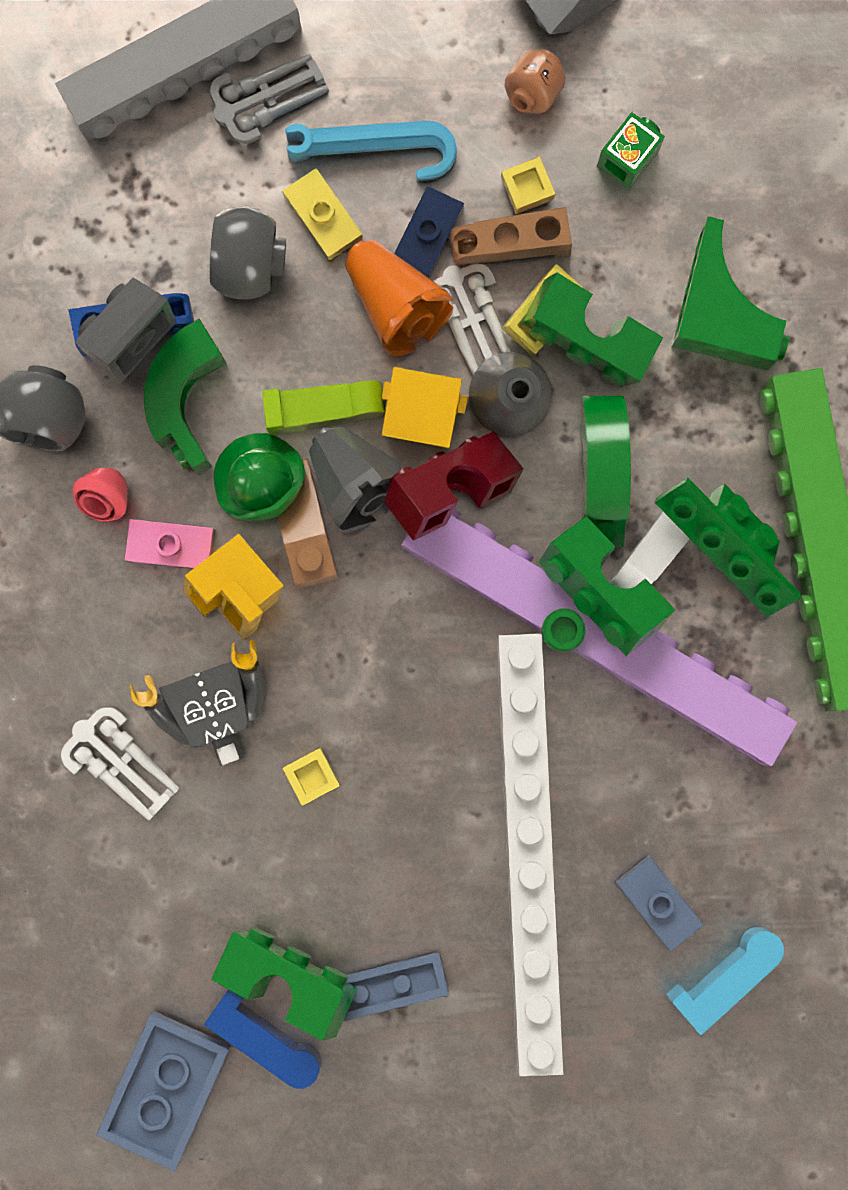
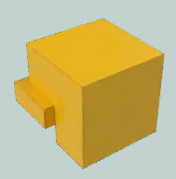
(422, 406)
(234, 584)

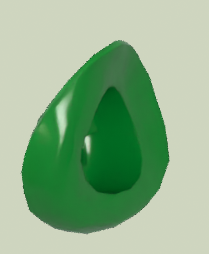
(258, 477)

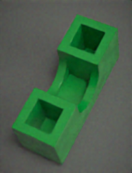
(559, 318)
(622, 614)
(318, 995)

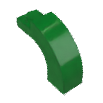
(171, 377)
(606, 464)

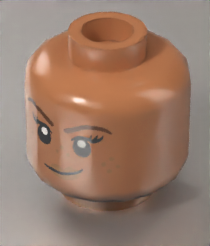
(535, 81)

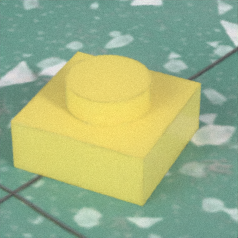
(527, 185)
(311, 776)

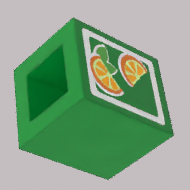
(631, 149)

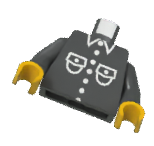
(209, 704)

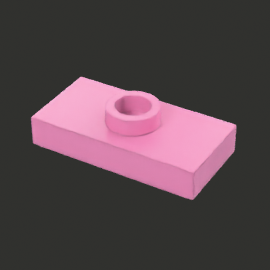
(168, 544)

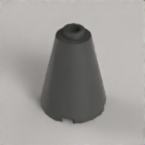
(493, 398)

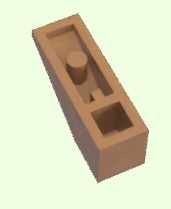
(307, 537)

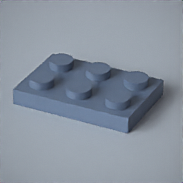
(163, 1090)

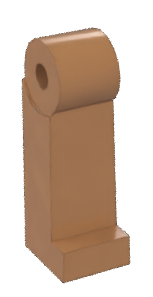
(512, 238)

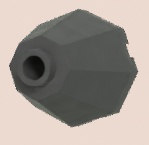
(351, 476)

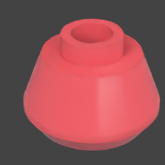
(101, 494)

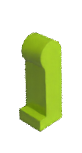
(322, 406)

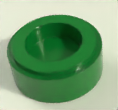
(563, 630)

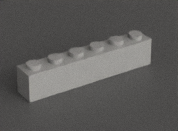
(172, 60)

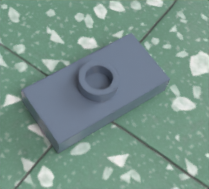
(659, 903)

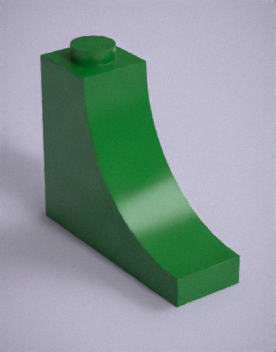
(717, 315)

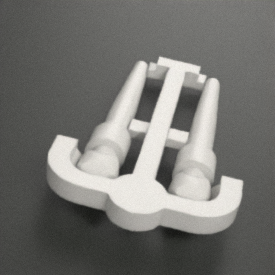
(454, 278)
(85, 731)

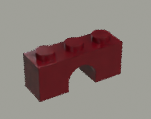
(422, 495)

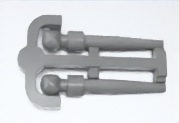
(226, 113)

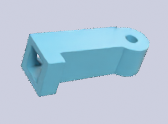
(729, 981)

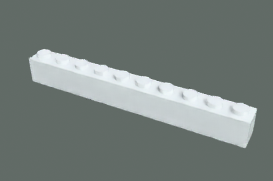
(529, 855)

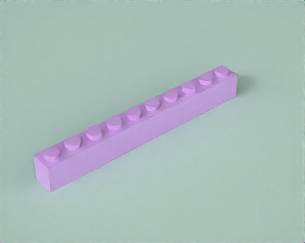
(653, 668)

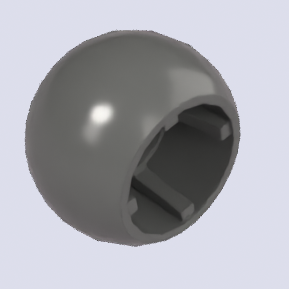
(245, 253)
(40, 409)

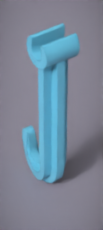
(375, 138)

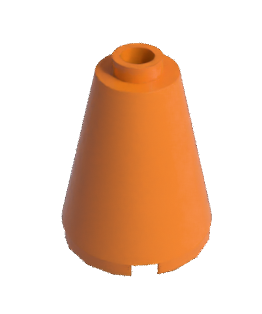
(397, 297)

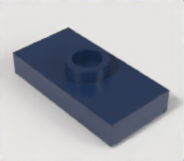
(429, 230)

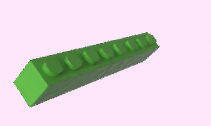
(815, 519)

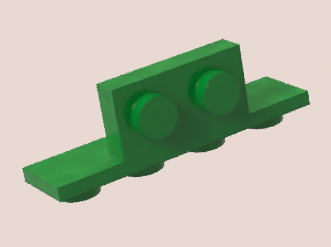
(732, 540)

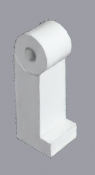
(651, 554)

